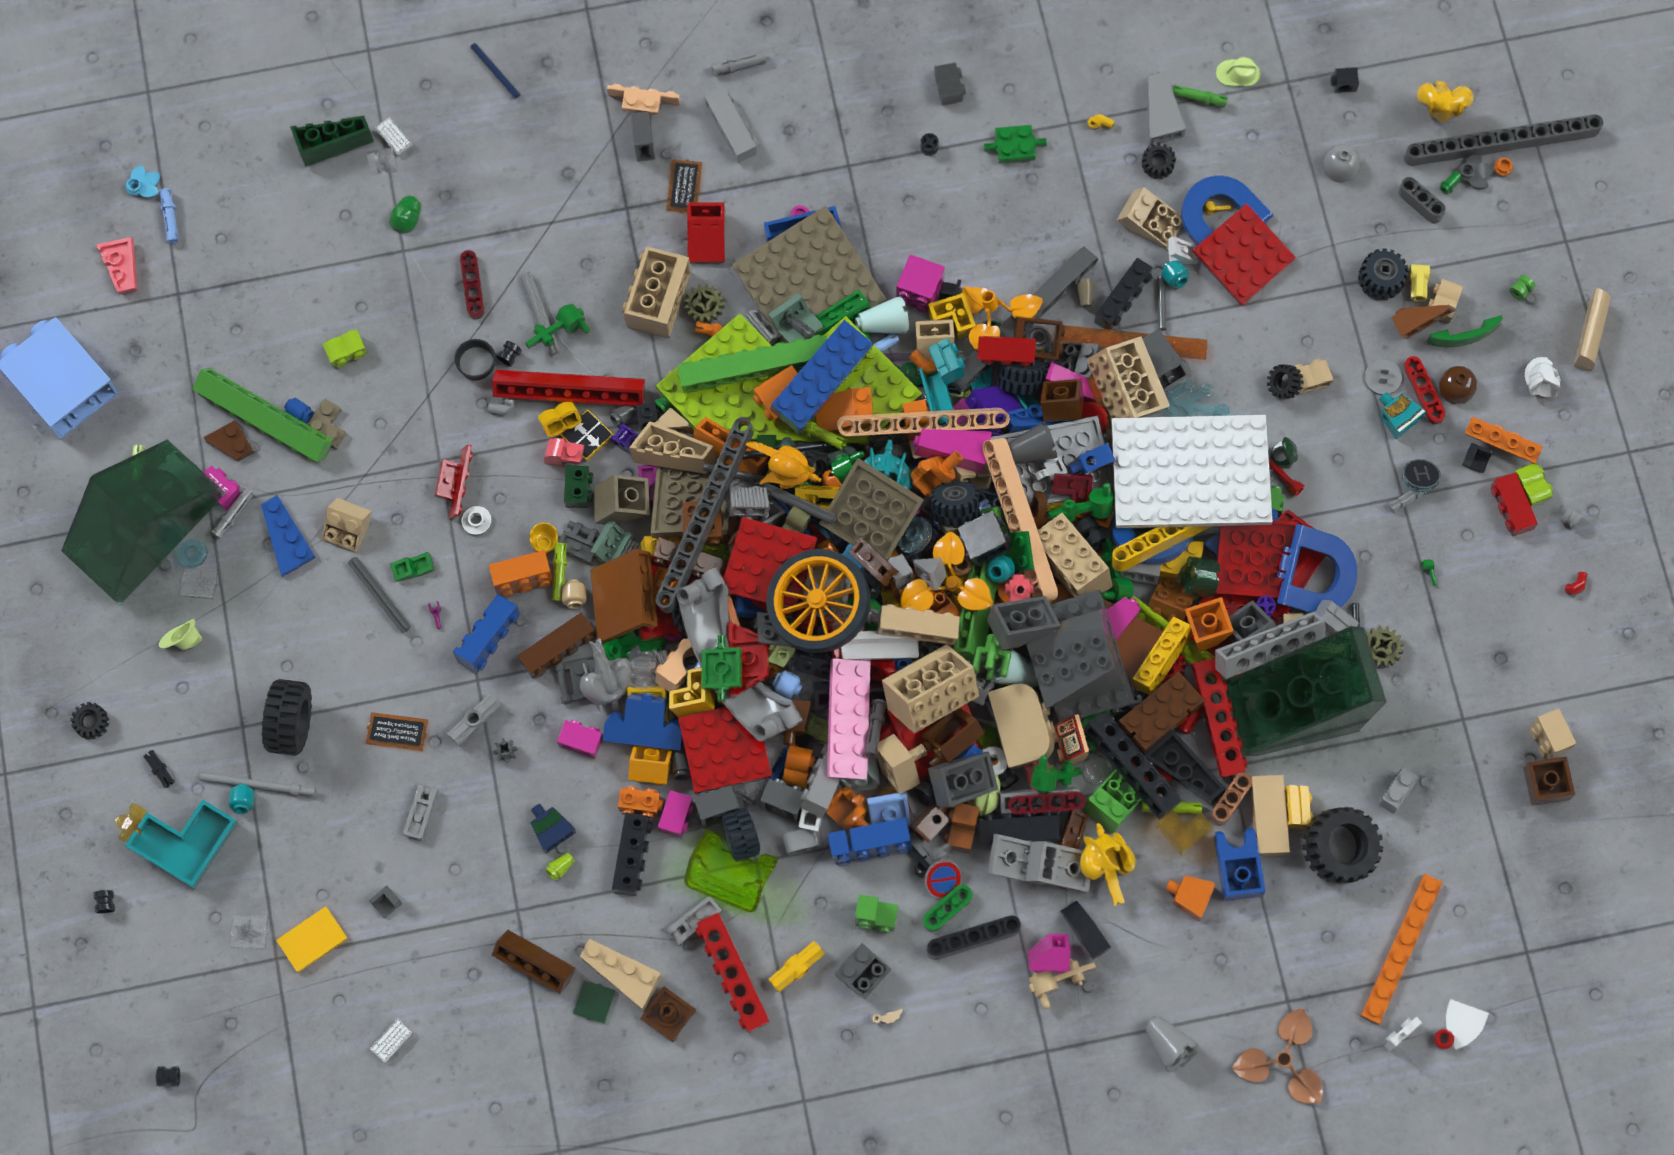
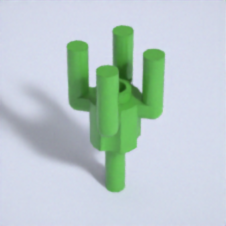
(993, 653)

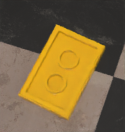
(312, 939)

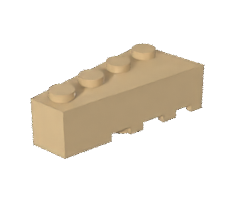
(671, 449)
(623, 973)

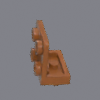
(715, 536)
(1170, 600)

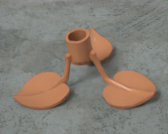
(1253, 1066)

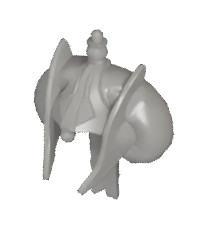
(609, 683)

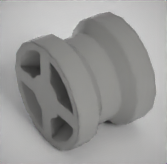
(1571, 517)

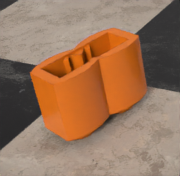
(798, 766)

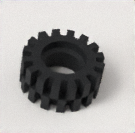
(1158, 151)
(1276, 381)
(821, 463)
(85, 710)

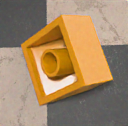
(650, 764)

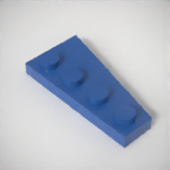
(1026, 419)
(286, 538)

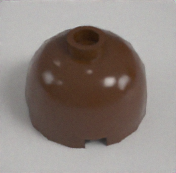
(1458, 385)

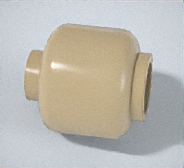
(573, 594)

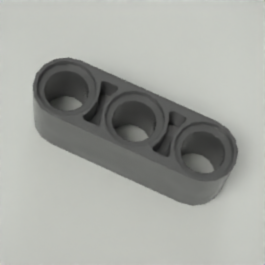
(1423, 208)

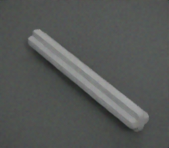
(538, 307)

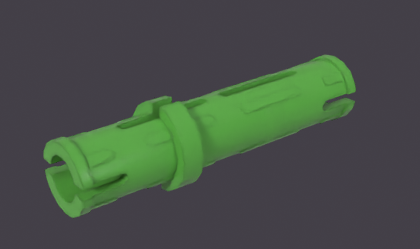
(1200, 96)

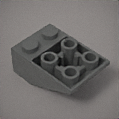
(1074, 357)
(1165, 360)

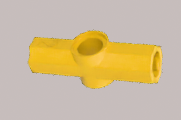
(796, 966)

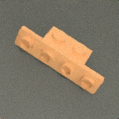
(642, 100)

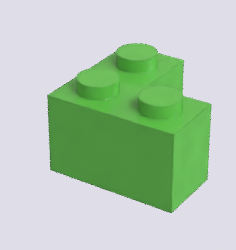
(875, 914)

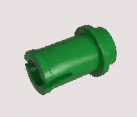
(1448, 185)

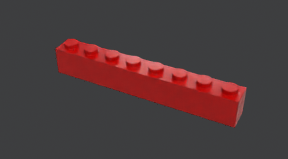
(568, 387)

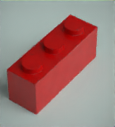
(1006, 350)
(1513, 504)

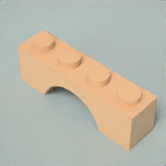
(672, 673)

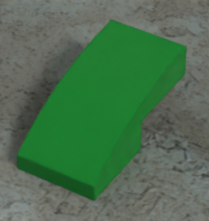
(412, 567)

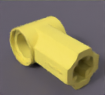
(1419, 277)

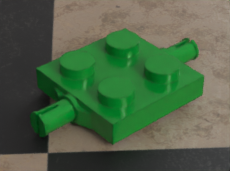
(1015, 143)
(721, 668)

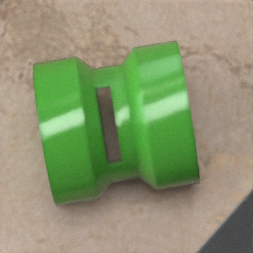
(1522, 287)

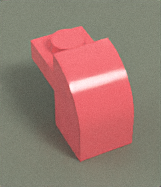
(560, 451)

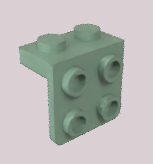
(798, 307)

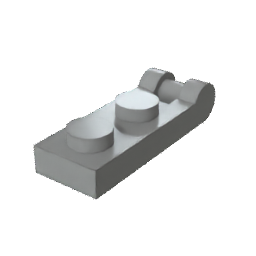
(420, 812)
(689, 921)

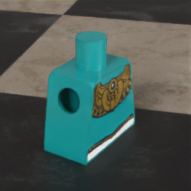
(1400, 413)

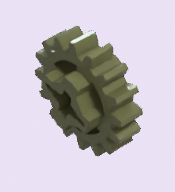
(713, 300)
(1385, 653)

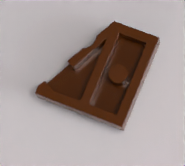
(230, 441)

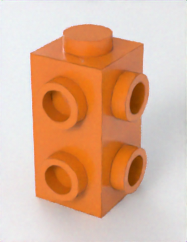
(640, 802)

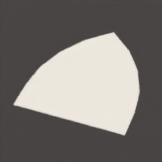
(1464, 1022)

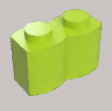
(345, 348)
(1534, 484)

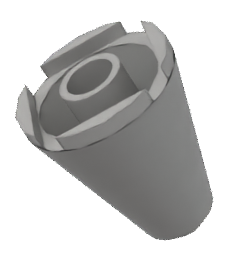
(1170, 1043)

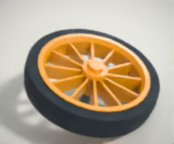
(818, 600)

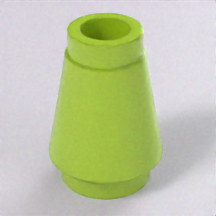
(558, 867)

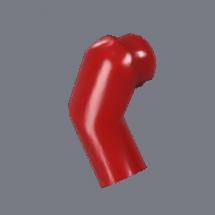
(1578, 586)

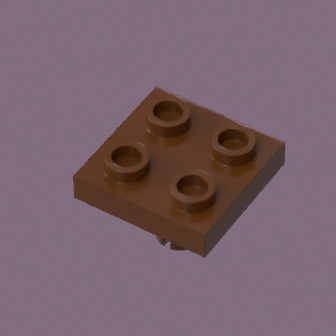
(668, 1014)

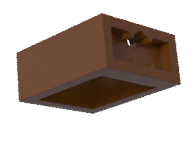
(1059, 331)
(945, 727)

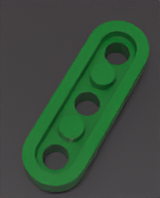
(952, 900)

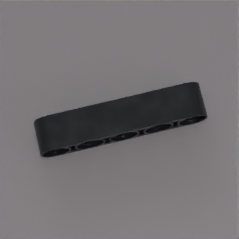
(980, 930)

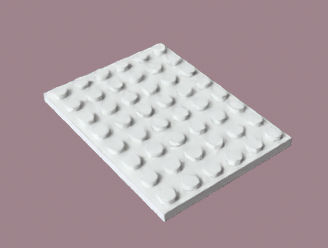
(1191, 471)

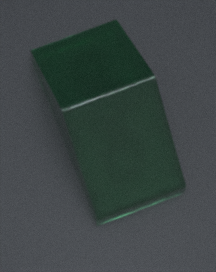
(137, 517)
(1307, 694)

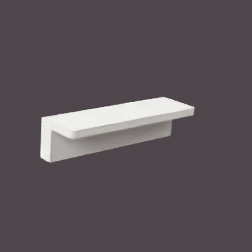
(870, 646)

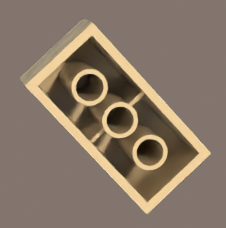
(1022, 724)

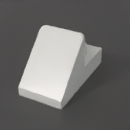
(1181, 251)

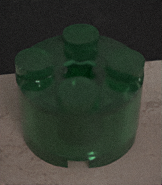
(1200, 577)

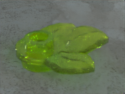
(720, 552)
(990, 739)

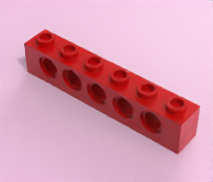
(1225, 767)
(715, 924)

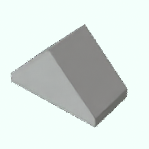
(931, 571)

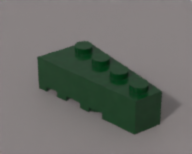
(331, 138)

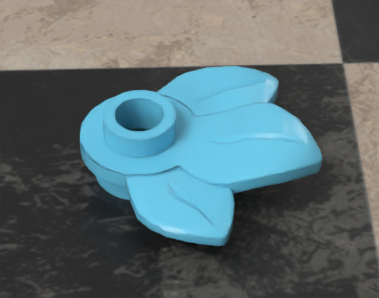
(145, 181)

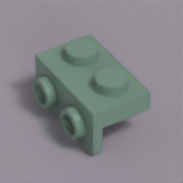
(611, 542)

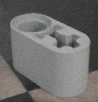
(802, 841)

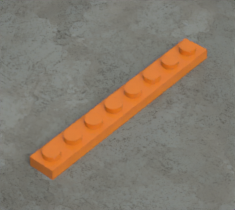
(1401, 949)

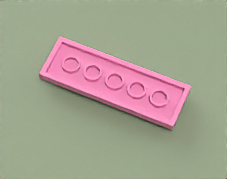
(848, 719)

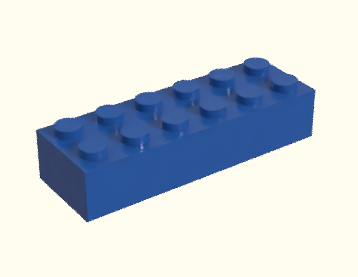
(821, 376)

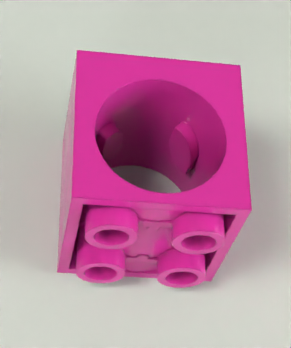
(920, 282)

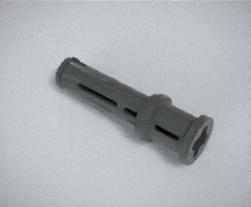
(876, 720)

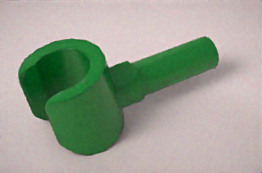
(1429, 565)

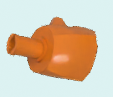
(934, 472)
(847, 809)

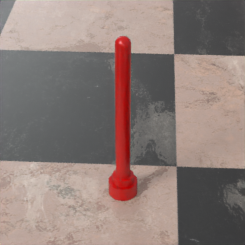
(1294, 487)

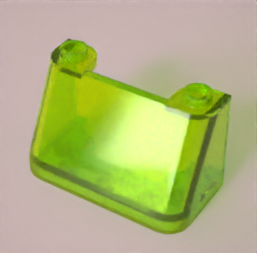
(719, 876)

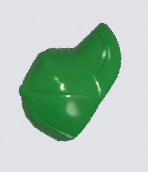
(405, 215)

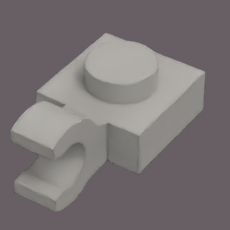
(1049, 468)

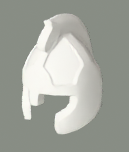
(1540, 375)

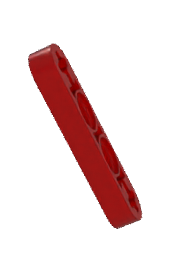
(1420, 391)

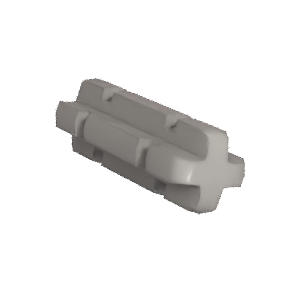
(1404, 500)

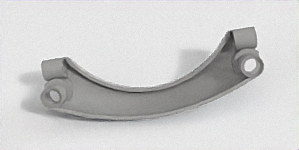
(705, 617)

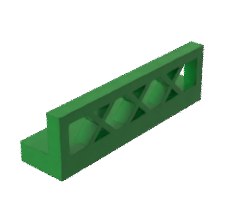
(848, 307)

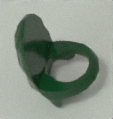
(1289, 450)

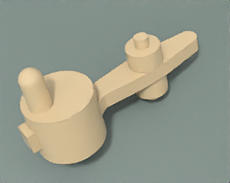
(1046, 983)

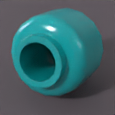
(1175, 274)
(1000, 569)
(241, 799)

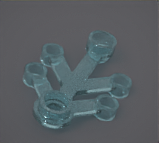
(1190, 404)

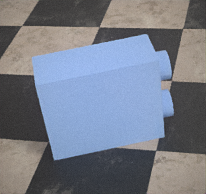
(57, 377)

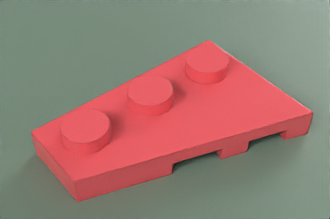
(120, 261)

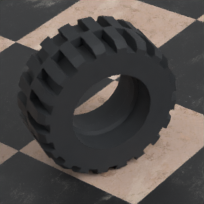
(286, 717)
(1366, 840)

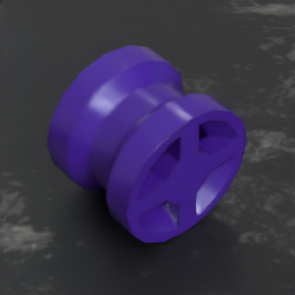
(1267, 602)

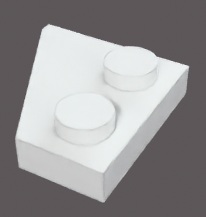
(1395, 1038)

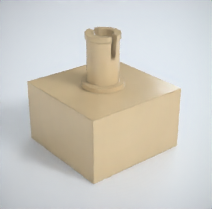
(898, 763)

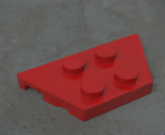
(754, 657)

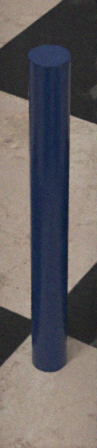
(498, 74)

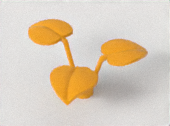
(985, 299)
(972, 596)

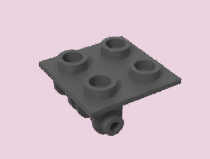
(766, 631)

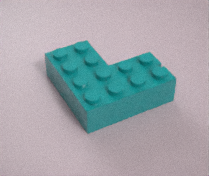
(184, 853)

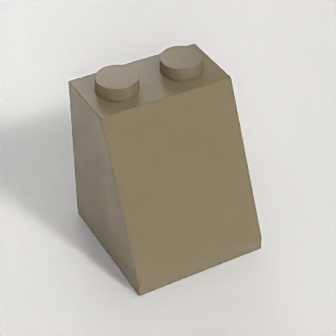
(621, 499)

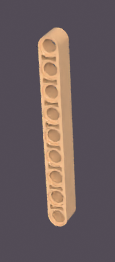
(914, 417)
(1018, 513)

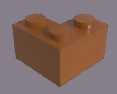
(963, 827)

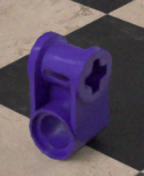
(624, 438)

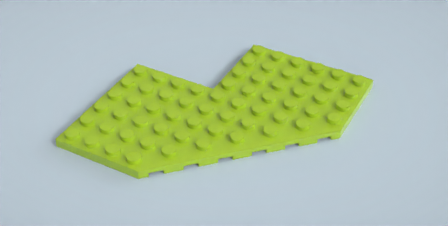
(735, 400)

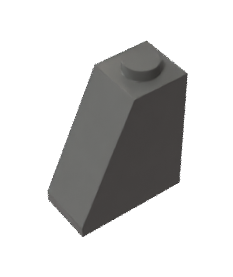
(642, 136)

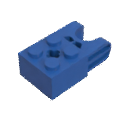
(1238, 861)

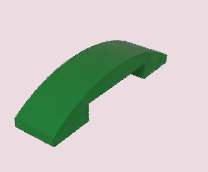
(1443, 338)

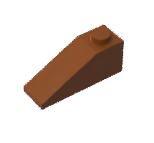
(1415, 319)

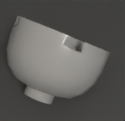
(1341, 163)

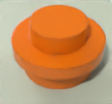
(1503, 166)

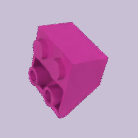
(1050, 954)

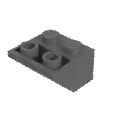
(862, 971)

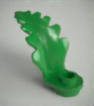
(622, 646)

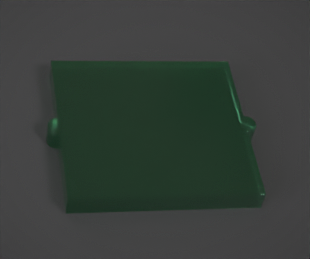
(594, 1002)

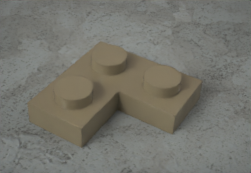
(323, 422)

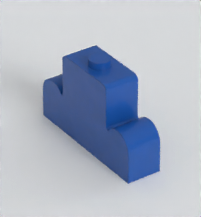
(644, 724)

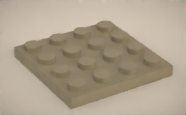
(872, 508)

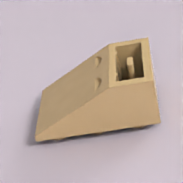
(1150, 217)

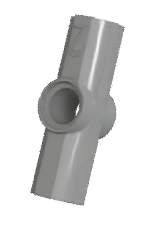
(465, 729)

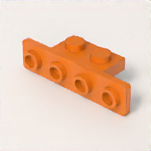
(1504, 440)

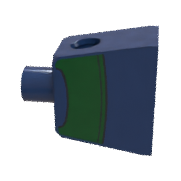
(550, 827)

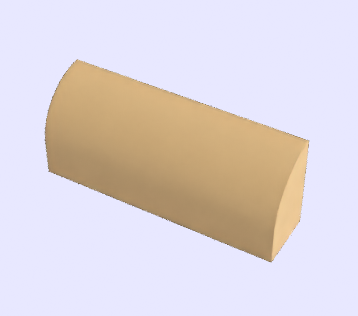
(1592, 330)
(1270, 815)

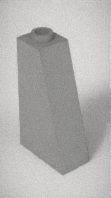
(1163, 112)

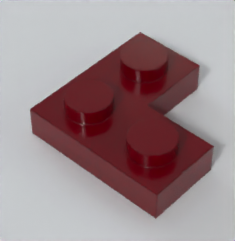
(1076, 485)

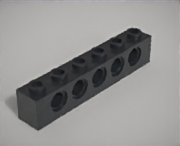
(1122, 762)

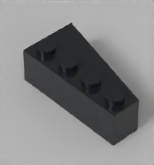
(1185, 767)

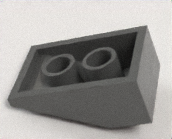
(1022, 621)
(962, 779)

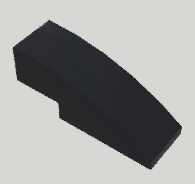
(1085, 930)

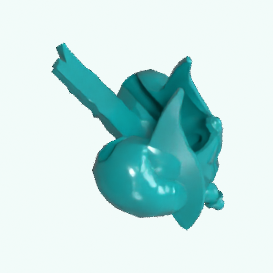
(891, 466)

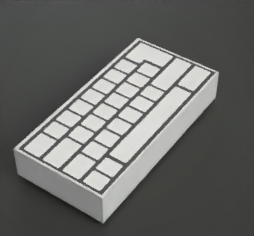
(393, 136)
(391, 1040)

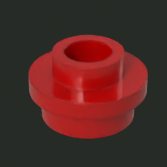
(1444, 1032)

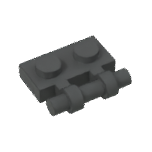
(578, 546)

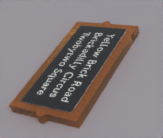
(683, 184)
(397, 731)

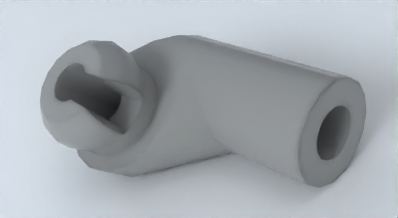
(502, 409)

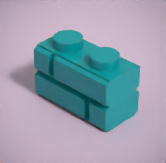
(946, 361)

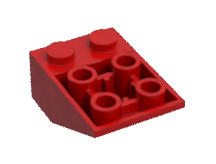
(706, 232)

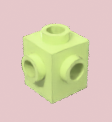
(780, 654)

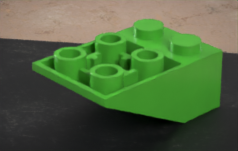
(1112, 802)

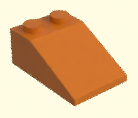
(845, 403)

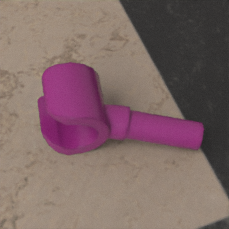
(435, 612)

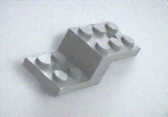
(1037, 863)

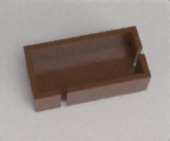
(1161, 712)

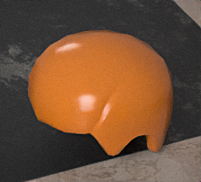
(829, 480)

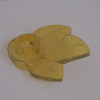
(129, 822)

